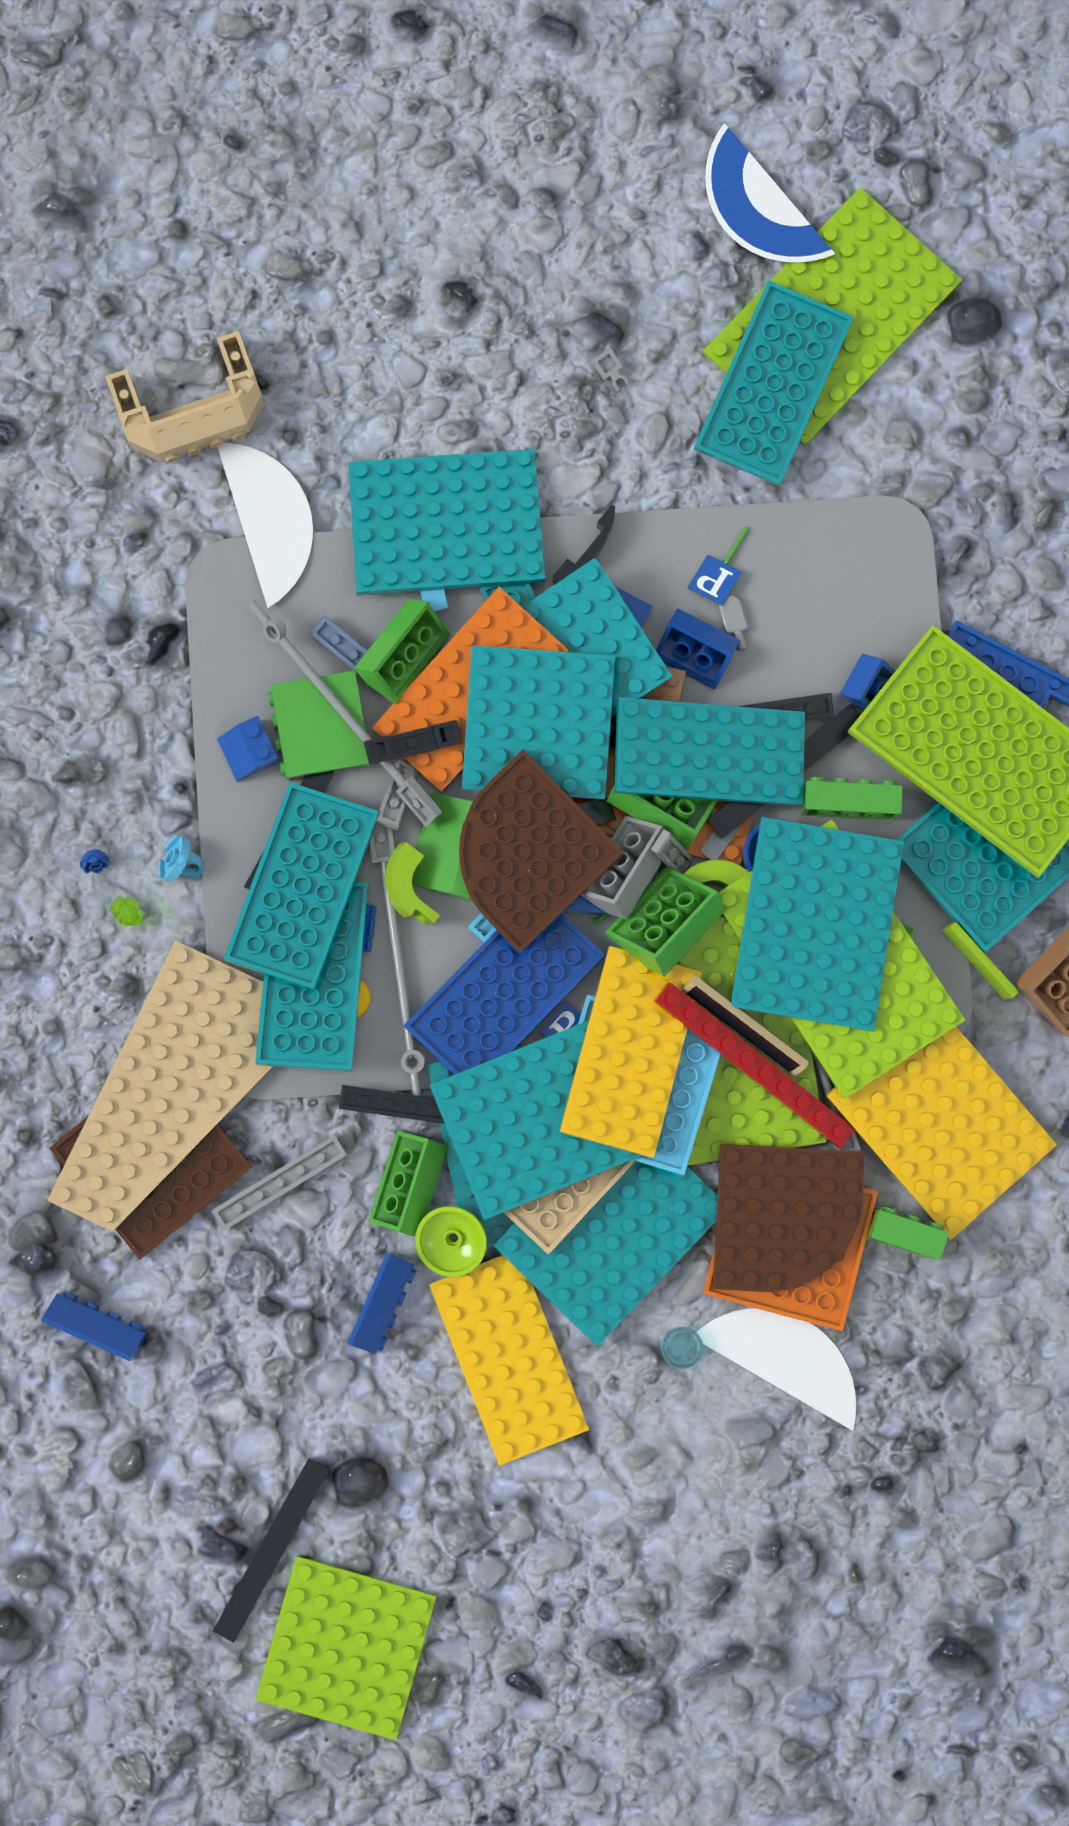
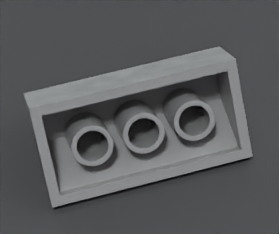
(630, 874)

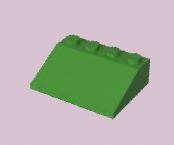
(677, 815)
(439, 844)
(667, 920)

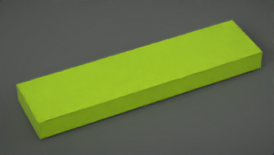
(980, 960)

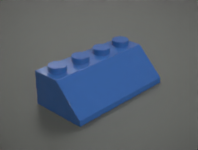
(381, 1303)
(95, 1326)

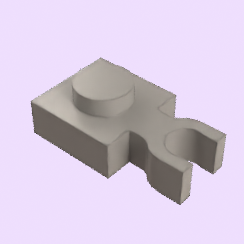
(607, 366)

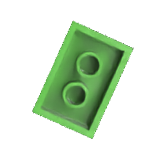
(908, 1233)

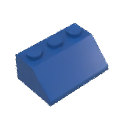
(696, 648)

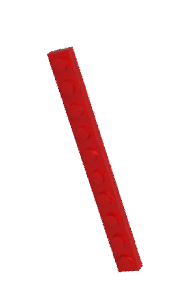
(754, 1065)

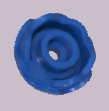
(94, 861)

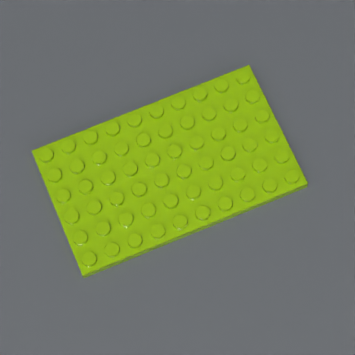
(876, 277)
(975, 748)
(909, 1013)
(736, 1106)

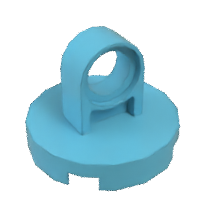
(177, 859)

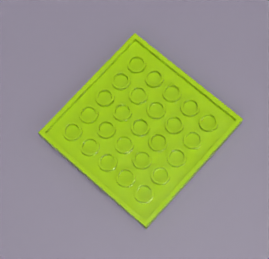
(346, 1647)

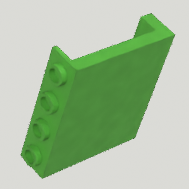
(312, 731)

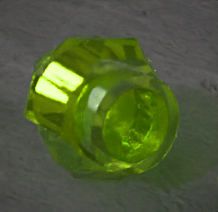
(126, 911)

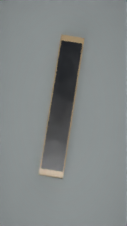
(744, 1026)

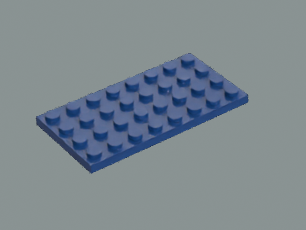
(502, 995)

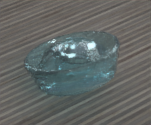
(682, 1347)

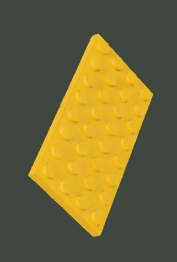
(626, 1058)
(509, 1359)

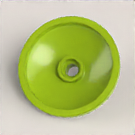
(443, 1253)

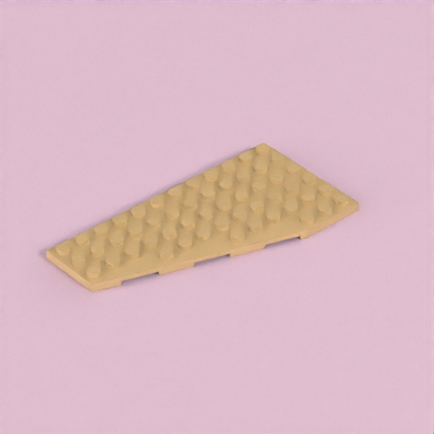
(168, 1088)

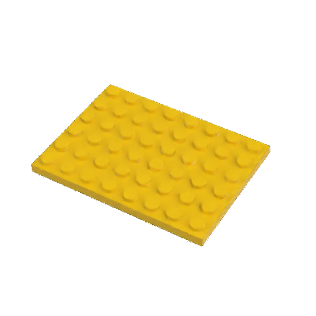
(947, 1129)

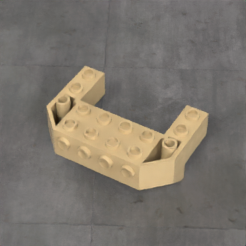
(197, 423)

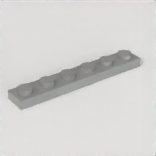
(279, 1182)

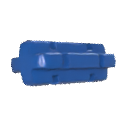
(369, 927)

